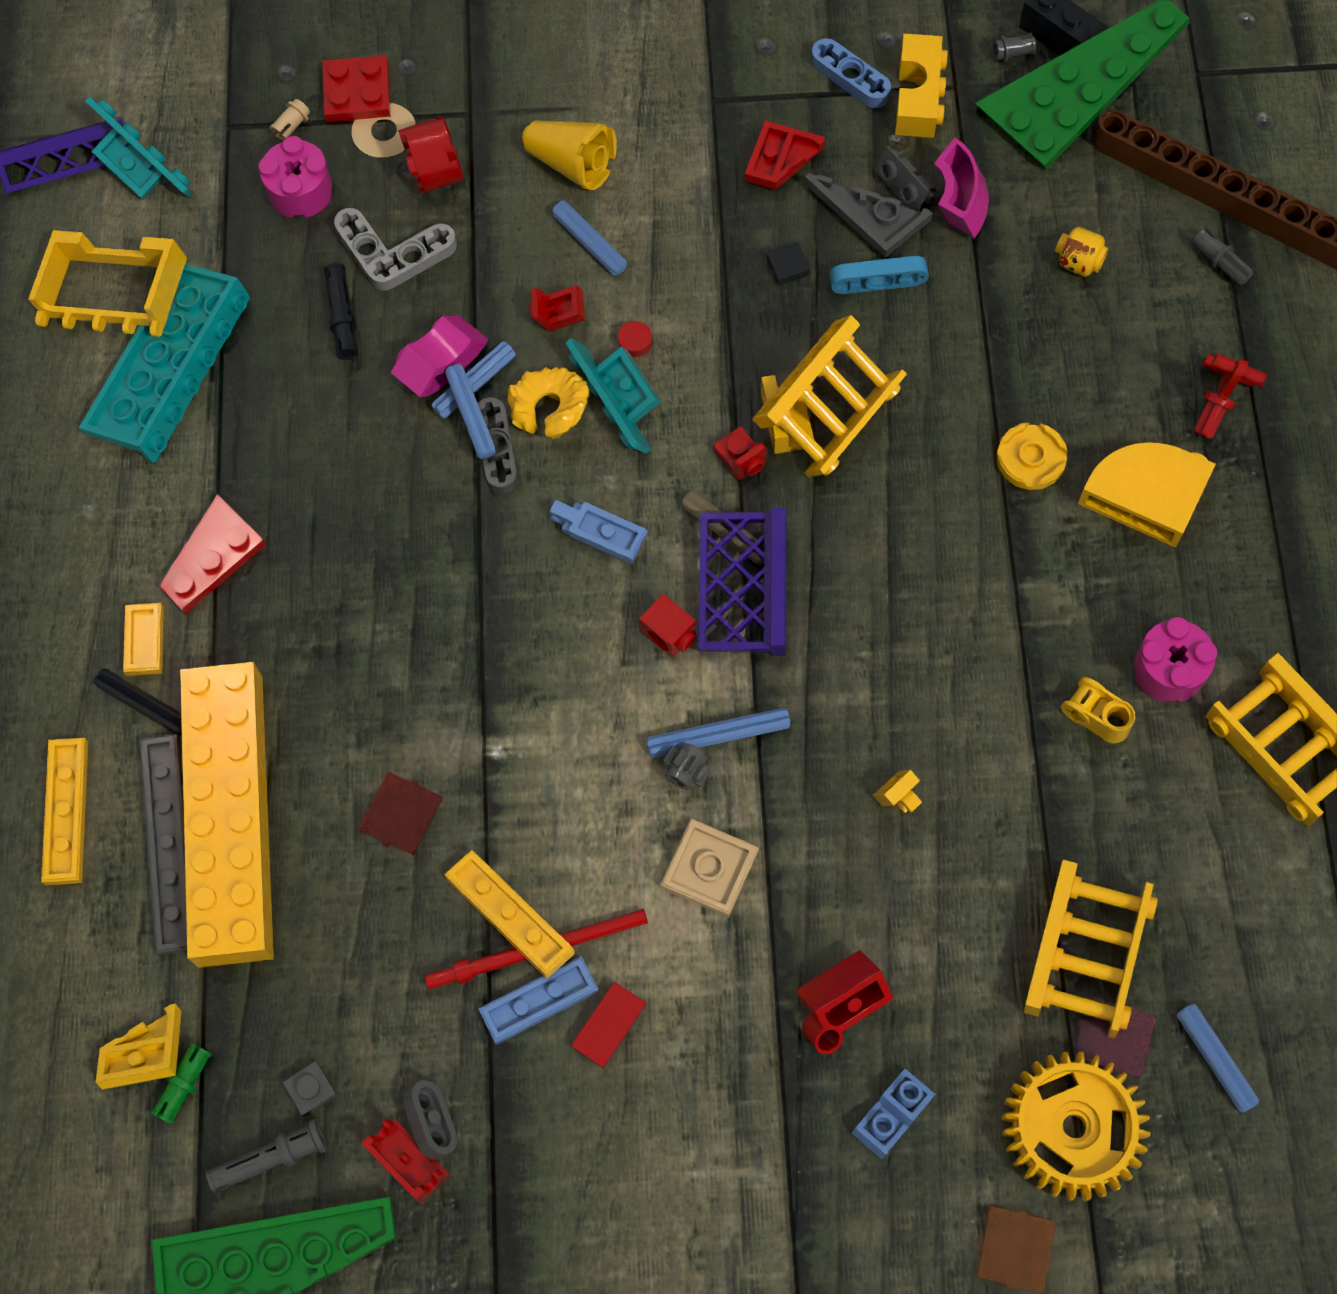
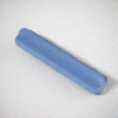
(589, 238)
(477, 377)
(470, 411)
(1217, 1058)

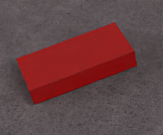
(608, 1025)

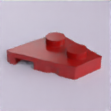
(780, 154)

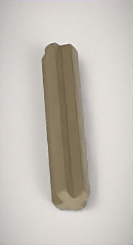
(696, 504)

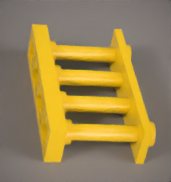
(798, 387)
(1304, 706)
(1053, 958)

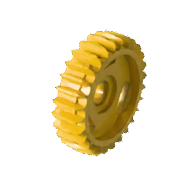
(1093, 1103)

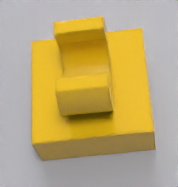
(898, 791)

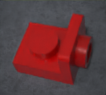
(741, 453)

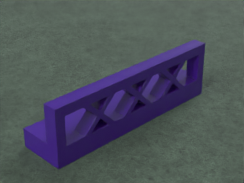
(52, 145)

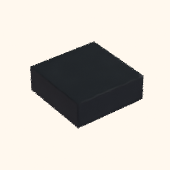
(788, 263)

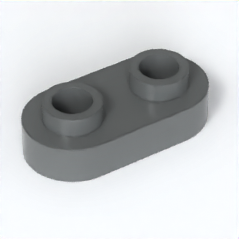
(430, 1120)

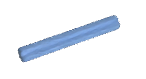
(720, 731)

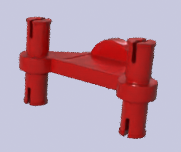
(1218, 402)

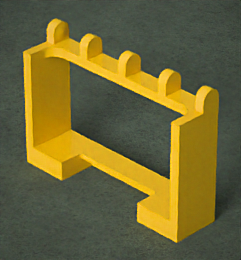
(75, 246)

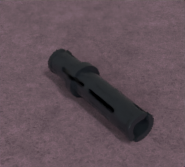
(342, 321)

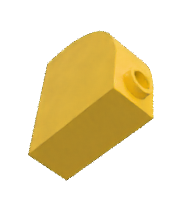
(1149, 488)

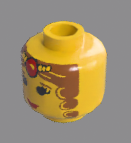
(1081, 251)

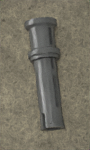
(283, 1150)

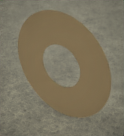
(369, 145)

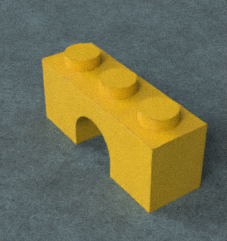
(919, 107)

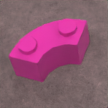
(965, 191)
(448, 343)

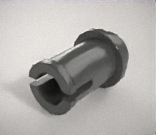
(1005, 48)

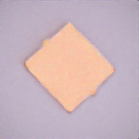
(1016, 1249)

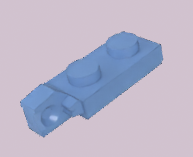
(600, 529)

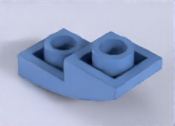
(893, 1113)

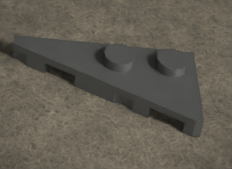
(873, 217)

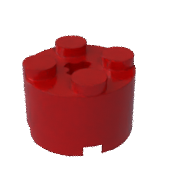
(431, 155)

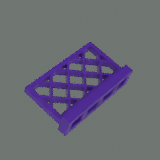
(774, 582)

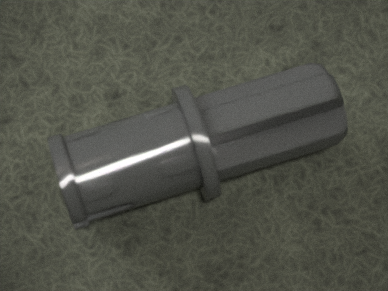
(1222, 256)

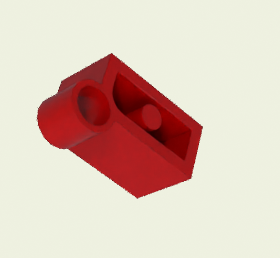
(841, 1000)

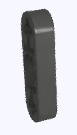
(506, 455)

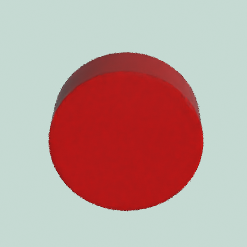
(635, 338)

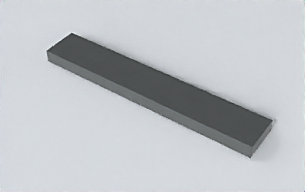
(165, 840)

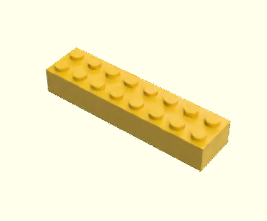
(225, 816)

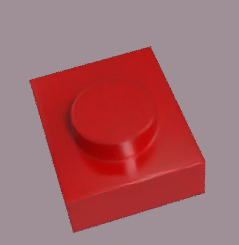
(558, 308)

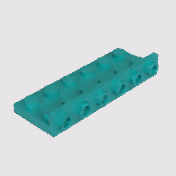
(163, 373)

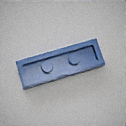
(538, 1000)

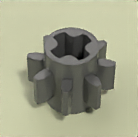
(686, 766)

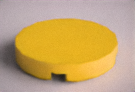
(1032, 456)

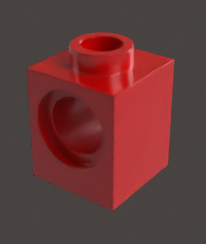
(668, 626)

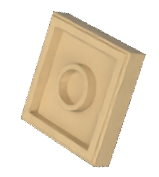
(709, 867)

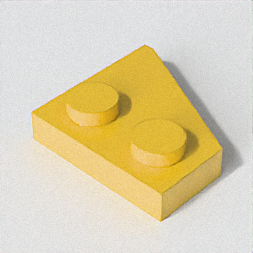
(142, 1053)

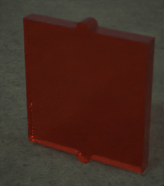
(400, 813)

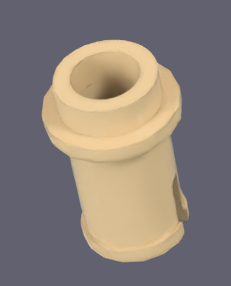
(290, 119)

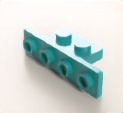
(130, 160)
(621, 389)

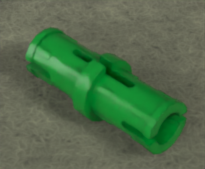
(181, 1084)

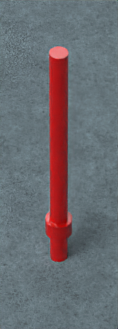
(465, 970)

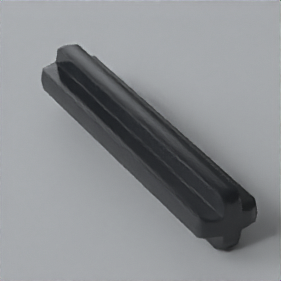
(139, 700)

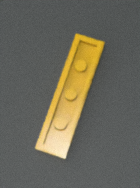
(65, 811)
(509, 914)

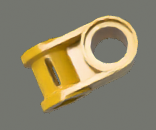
(1097, 708)

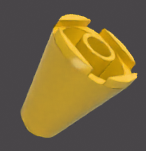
(573, 149)

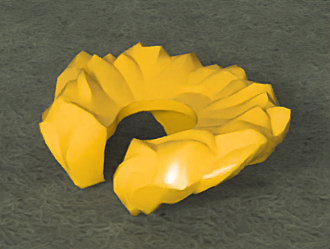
(557, 385)

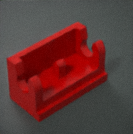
(404, 1160)

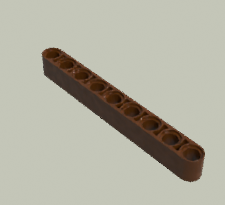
(1120, 139)

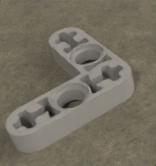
(384, 259)

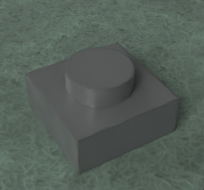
(310, 1089)

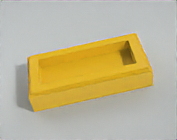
(143, 639)

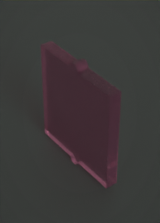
(1126, 1050)

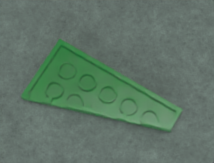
(1064, 96)
(272, 1253)

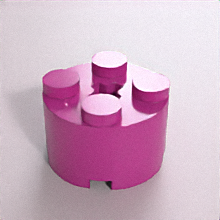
(296, 178)
(1185, 645)

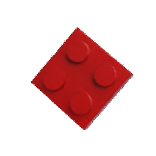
(356, 88)

